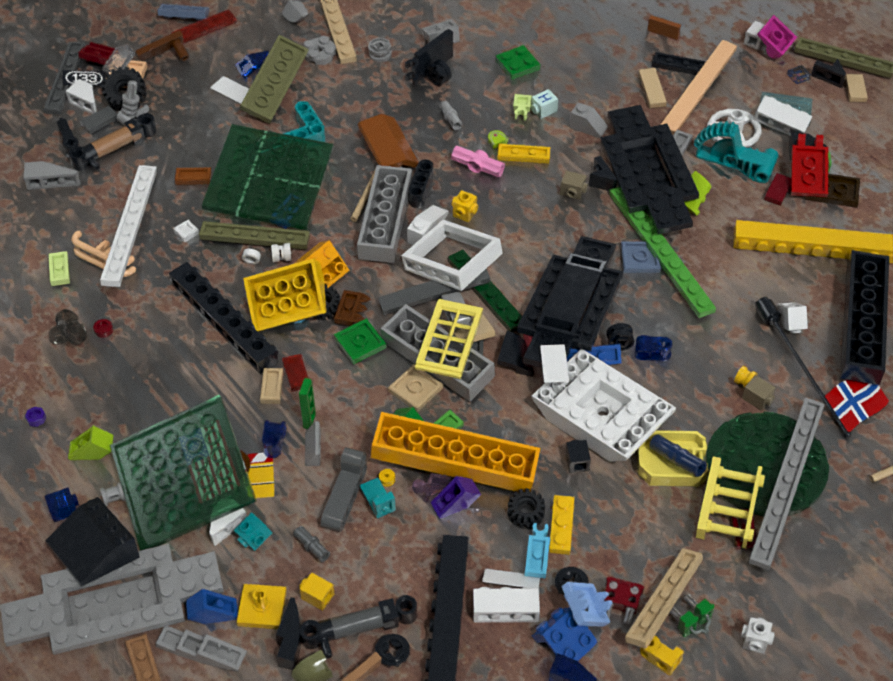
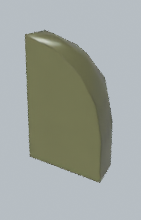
(312, 669)

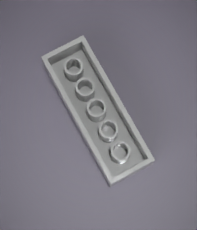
(384, 214)
(406, 334)

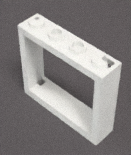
(457, 279)

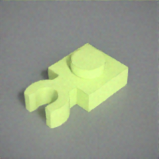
(522, 105)

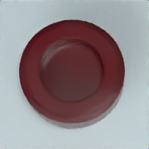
(103, 328)

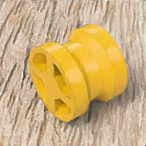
(744, 376)

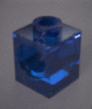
(61, 504)

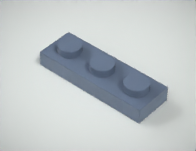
(183, 11)

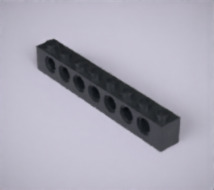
(224, 317)

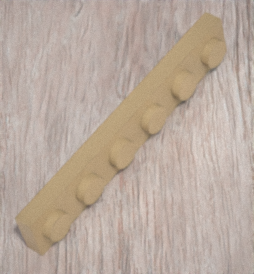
(338, 31)
(664, 598)

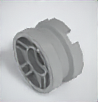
(380, 49)

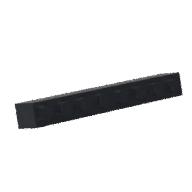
(447, 609)

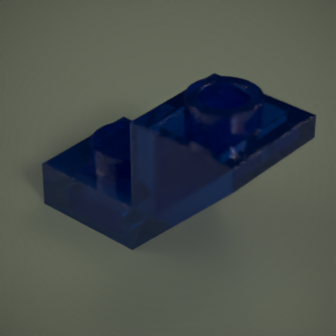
(251, 62)

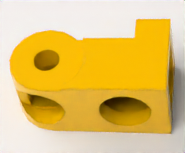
(662, 656)

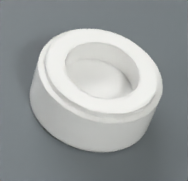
(251, 256)

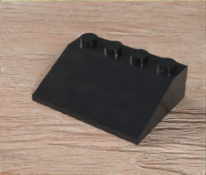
(92, 542)

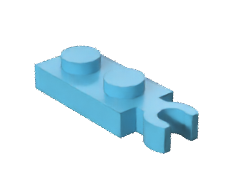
(537, 553)

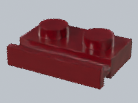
(96, 53)

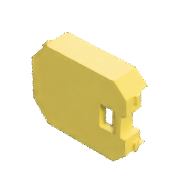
(660, 472)

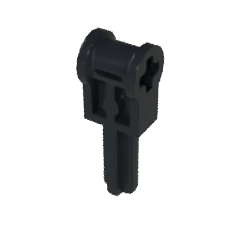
(69, 140)

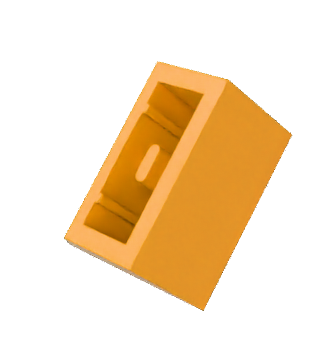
(331, 262)

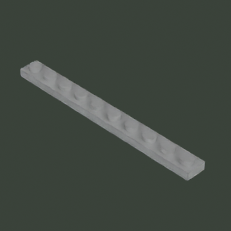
(786, 484)

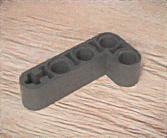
(345, 490)

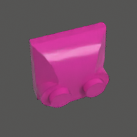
(776, 37)

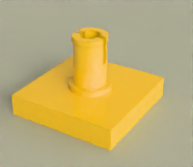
(261, 606)

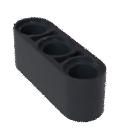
(421, 183)

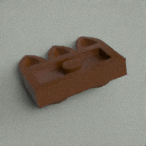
(349, 307)

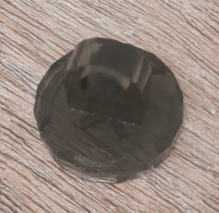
(68, 328)

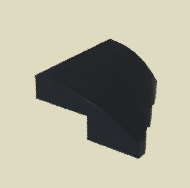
(512, 354)

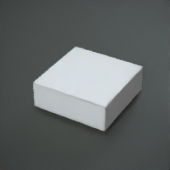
(186, 231)

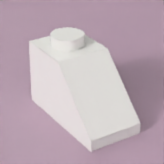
(82, 96)
(793, 316)
(226, 525)

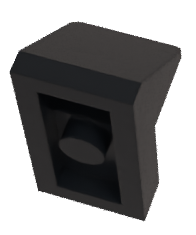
(831, 74)
(602, 175)

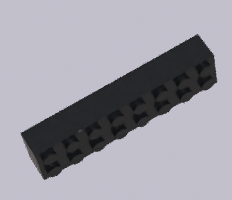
(865, 318)

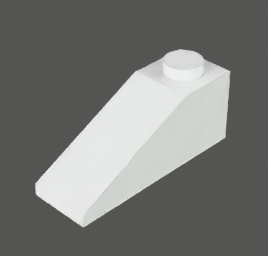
(424, 223)

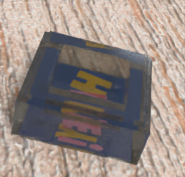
(799, 74)

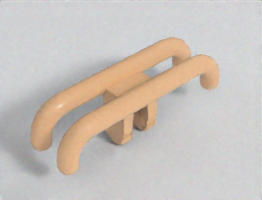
(99, 254)

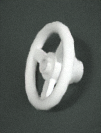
(740, 118)

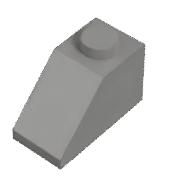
(587, 120)

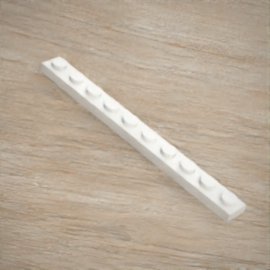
(128, 226)

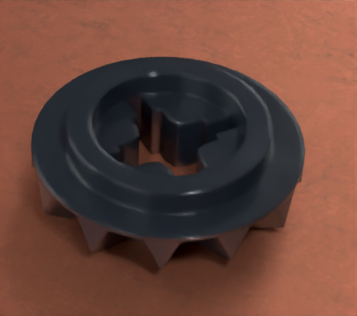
(566, 575)
(397, 642)

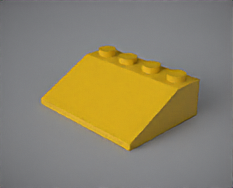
(286, 294)

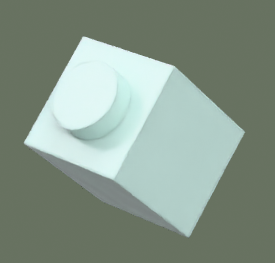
(544, 104)

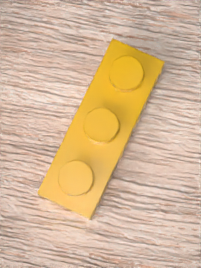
(561, 525)

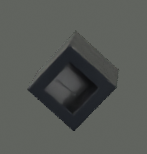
(577, 456)

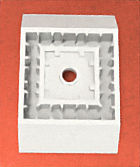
(595, 388)

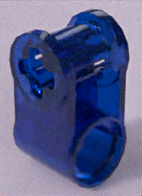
(651, 348)
(273, 438)

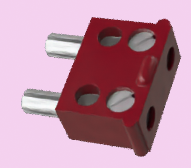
(622, 594)

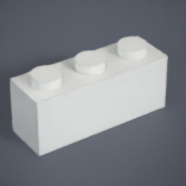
(782, 116)
(506, 605)

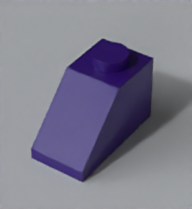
(455, 497)

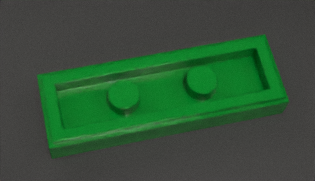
(307, 403)

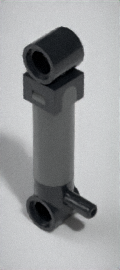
(383, 615)

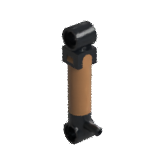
(133, 131)

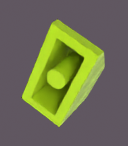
(91, 445)

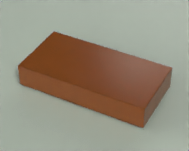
(664, 27)
(193, 176)

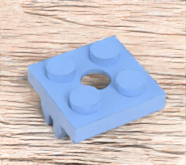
(586, 596)

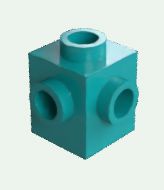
(252, 532)

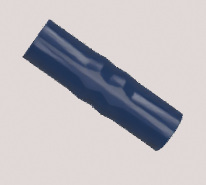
(678, 455)

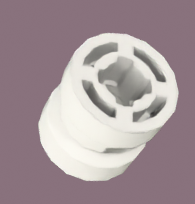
(285, 252)

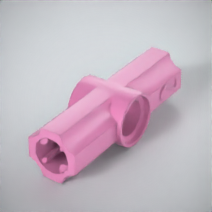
(478, 161)

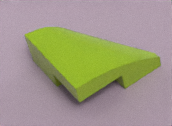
(703, 187)

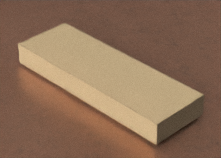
(652, 88)

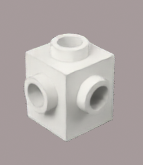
(757, 635)

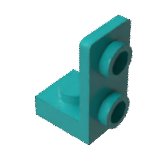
(378, 499)

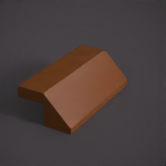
(387, 141)

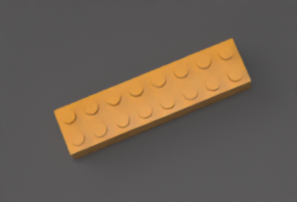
(455, 452)

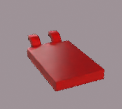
(809, 168)

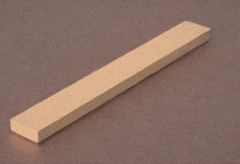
(699, 85)

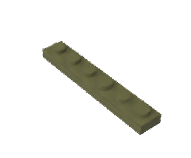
(846, 57)
(253, 235)

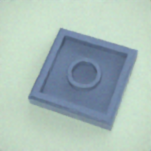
(638, 258)

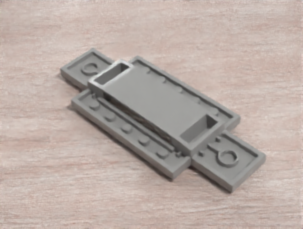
(112, 610)

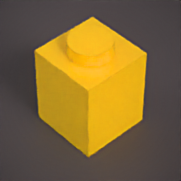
(316, 591)

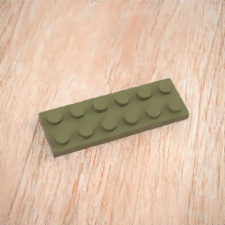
(274, 79)

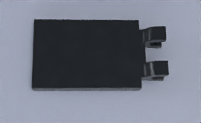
(438, 48)

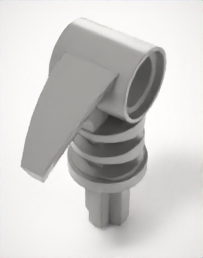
(130, 104)

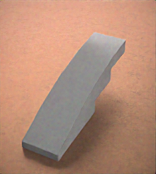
(201, 649)

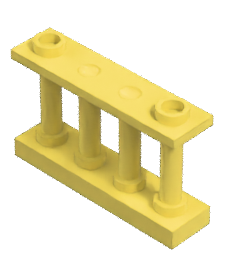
(710, 507)

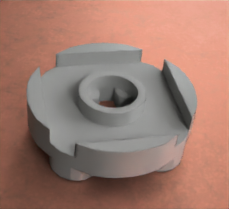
(325, 45)

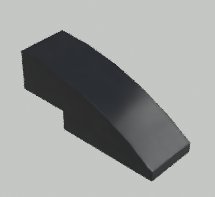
(289, 637)

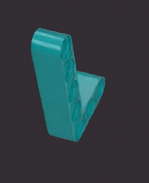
(310, 124)

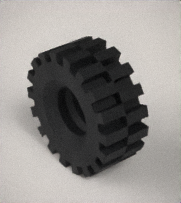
(119, 79)

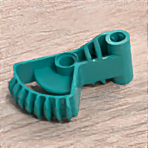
(731, 153)

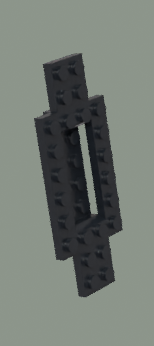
(641, 172)
(563, 296)

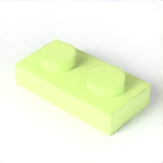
(59, 268)

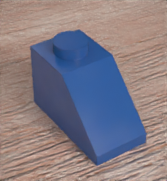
(211, 607)

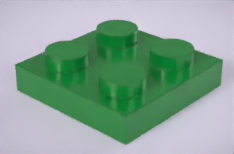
(517, 62)
(360, 341)

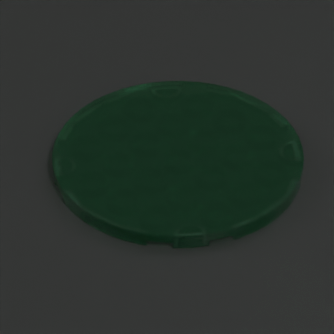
(763, 441)

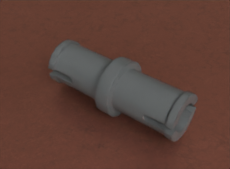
(311, 544)

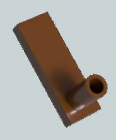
(171, 41)

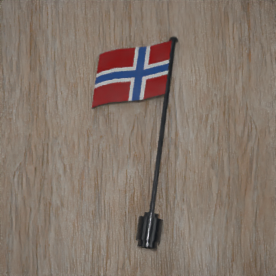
(848, 401)

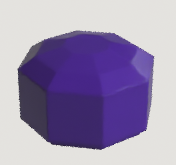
(35, 416)

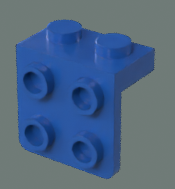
(565, 635)

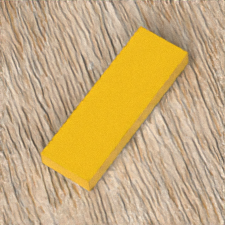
(523, 153)

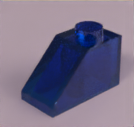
(569, 670)

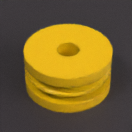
(387, 477)

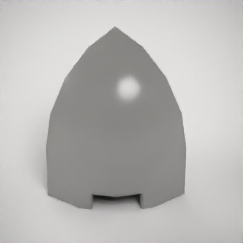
(294, 11)

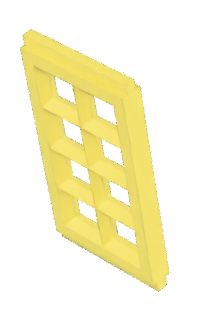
(440, 368)

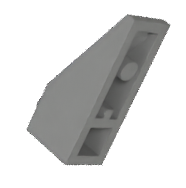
(47, 175)

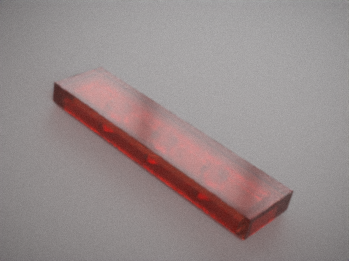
(207, 26)

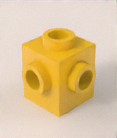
(464, 206)

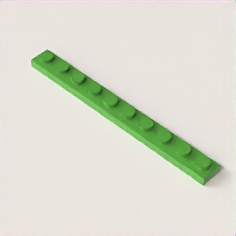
(667, 257)

